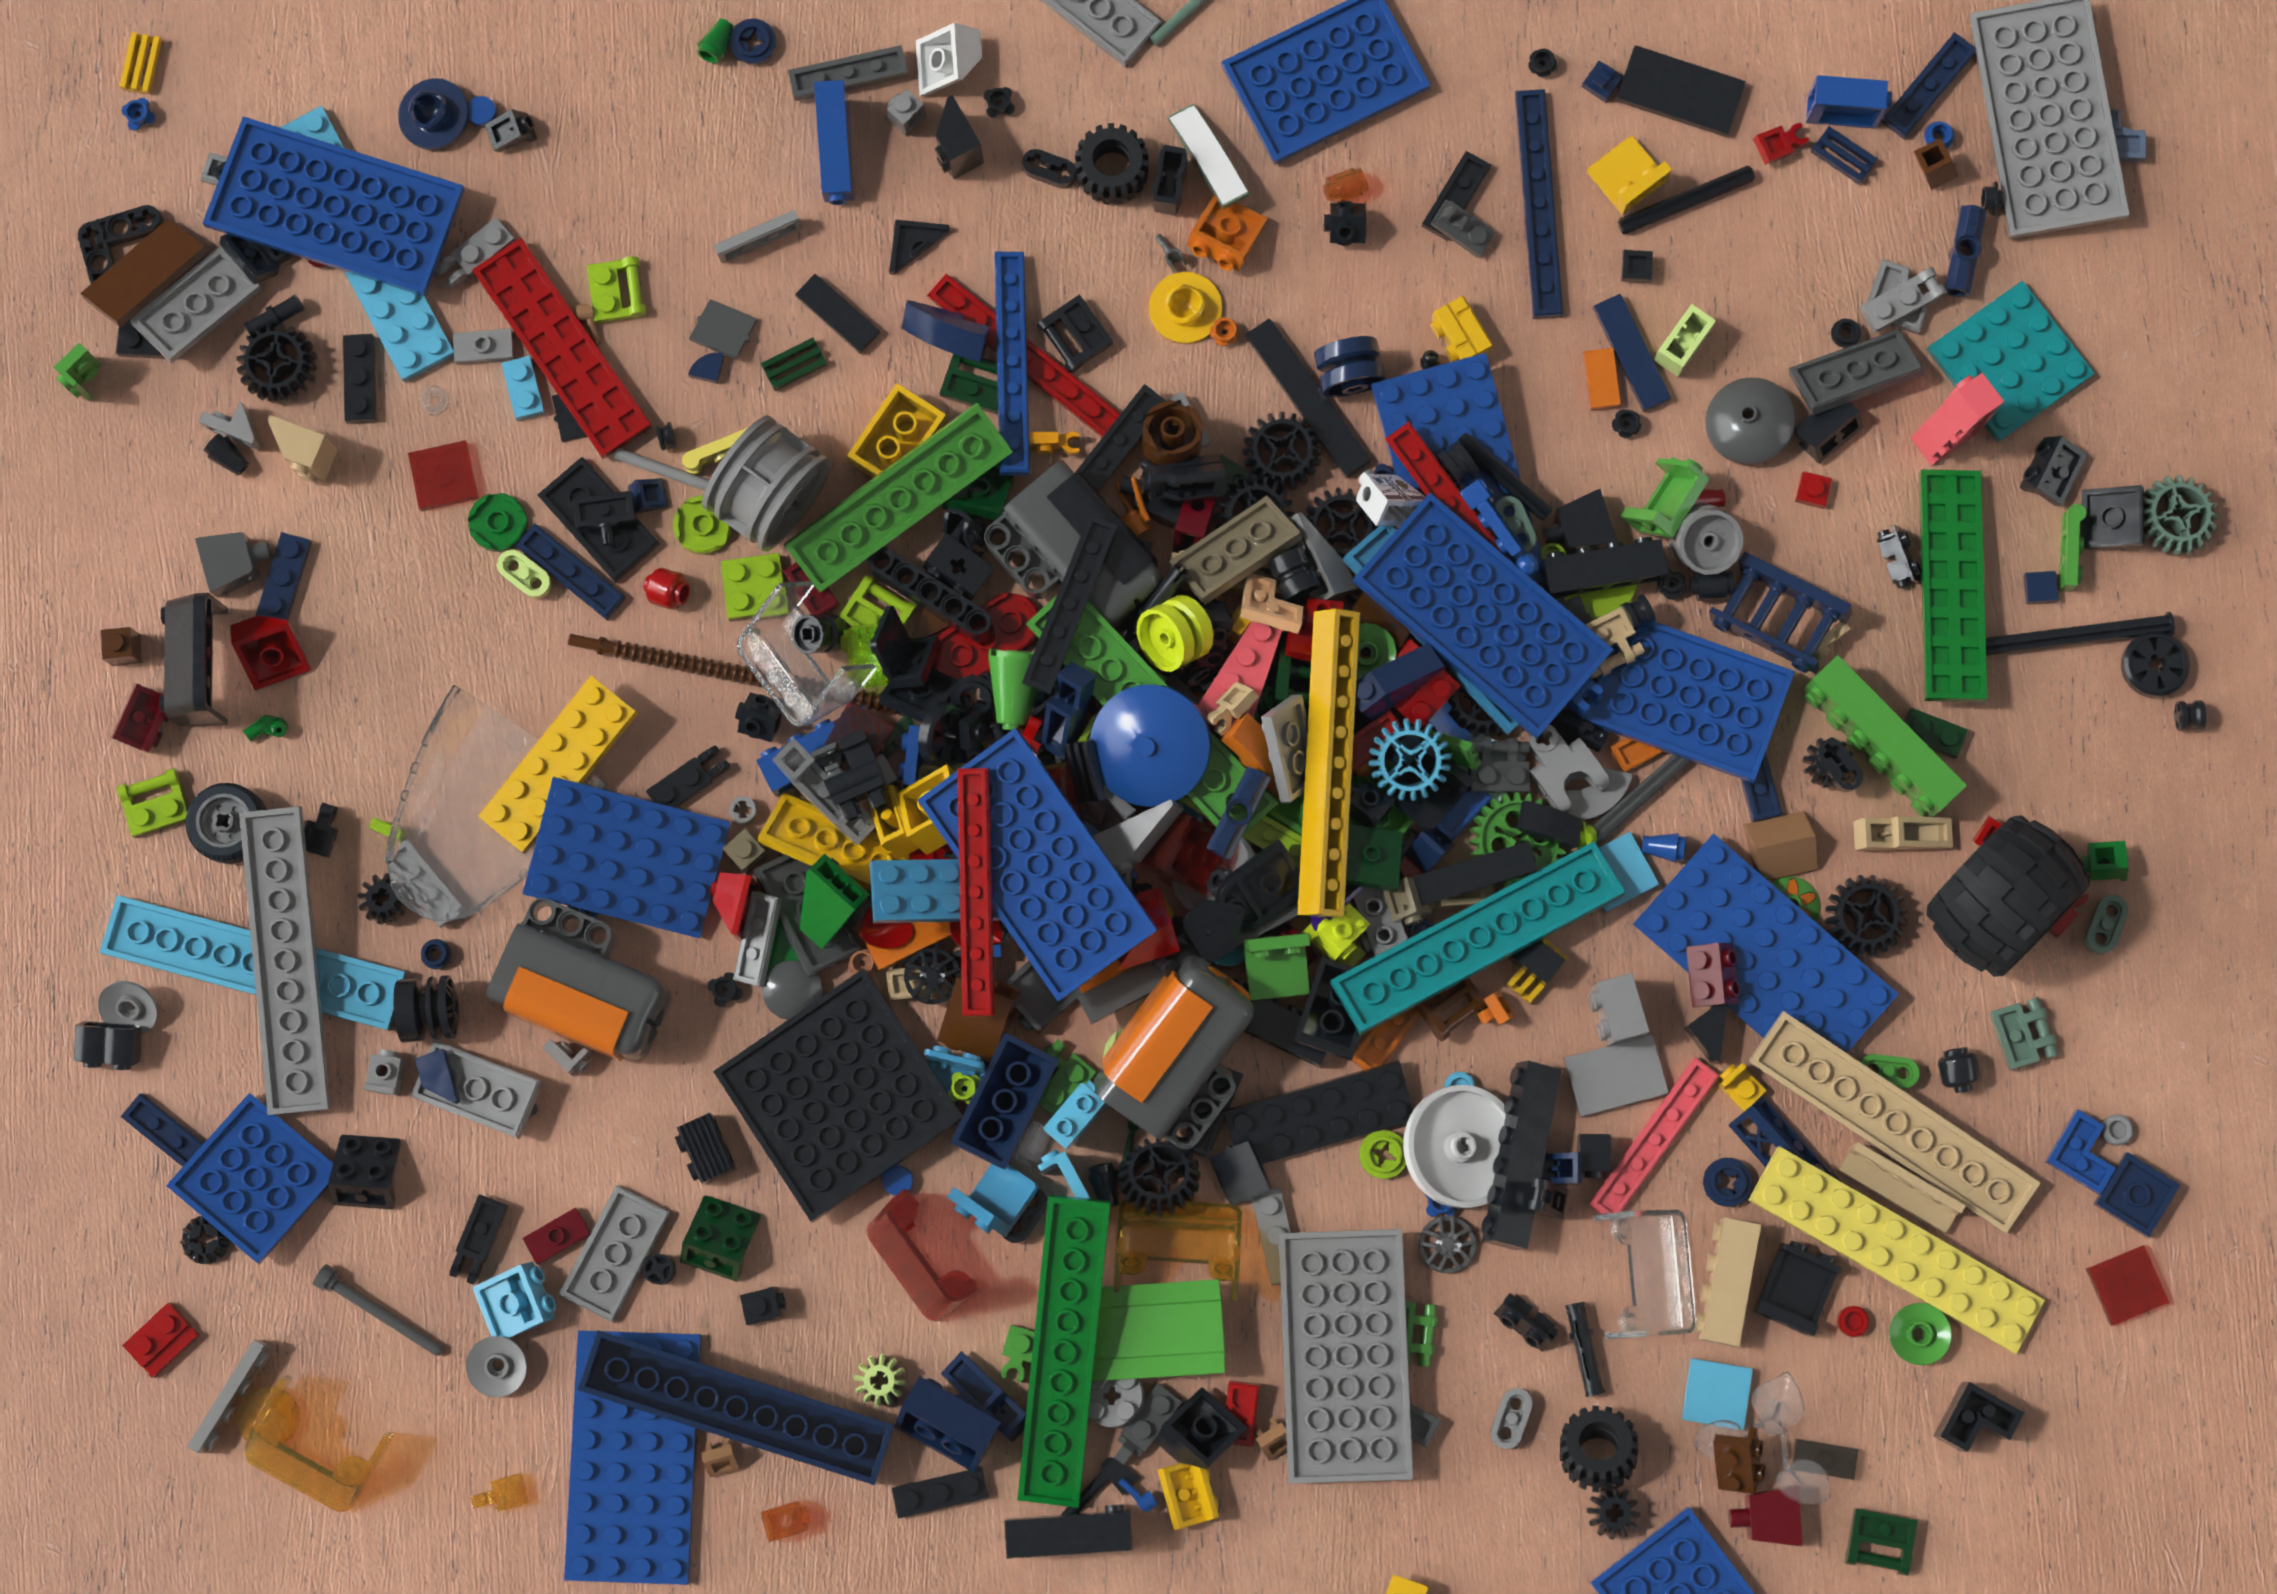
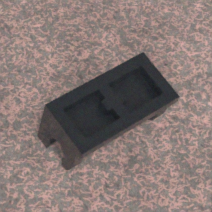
(1828, 430)

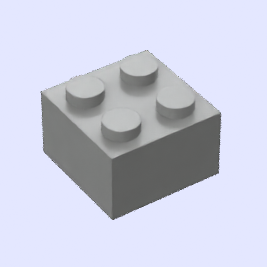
(1618, 1010)

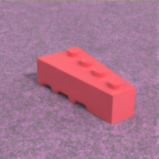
(1958, 418)
(1247, 665)

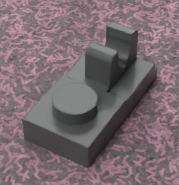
(1462, 228)

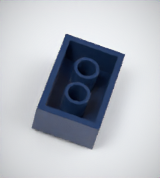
(947, 1423)

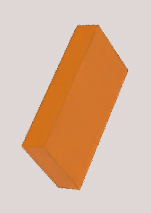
(1601, 379)
(1632, 753)

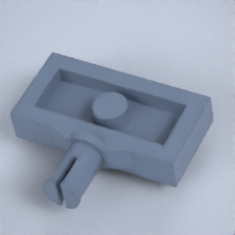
(2130, 143)

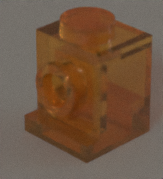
(772, 1520)

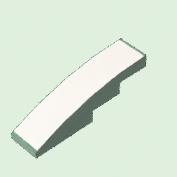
(1208, 156)

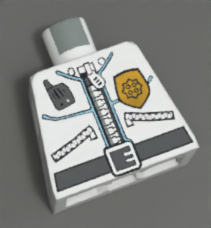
(1387, 498)

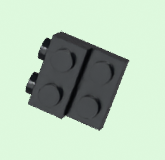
(1221, 624)

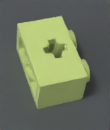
(1684, 340)

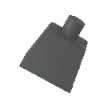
(230, 561)

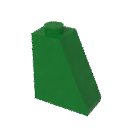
(828, 900)

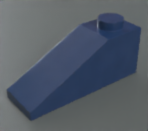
(1396, 680)

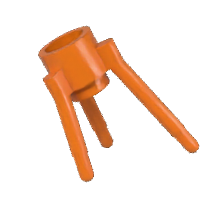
(1136, 520)

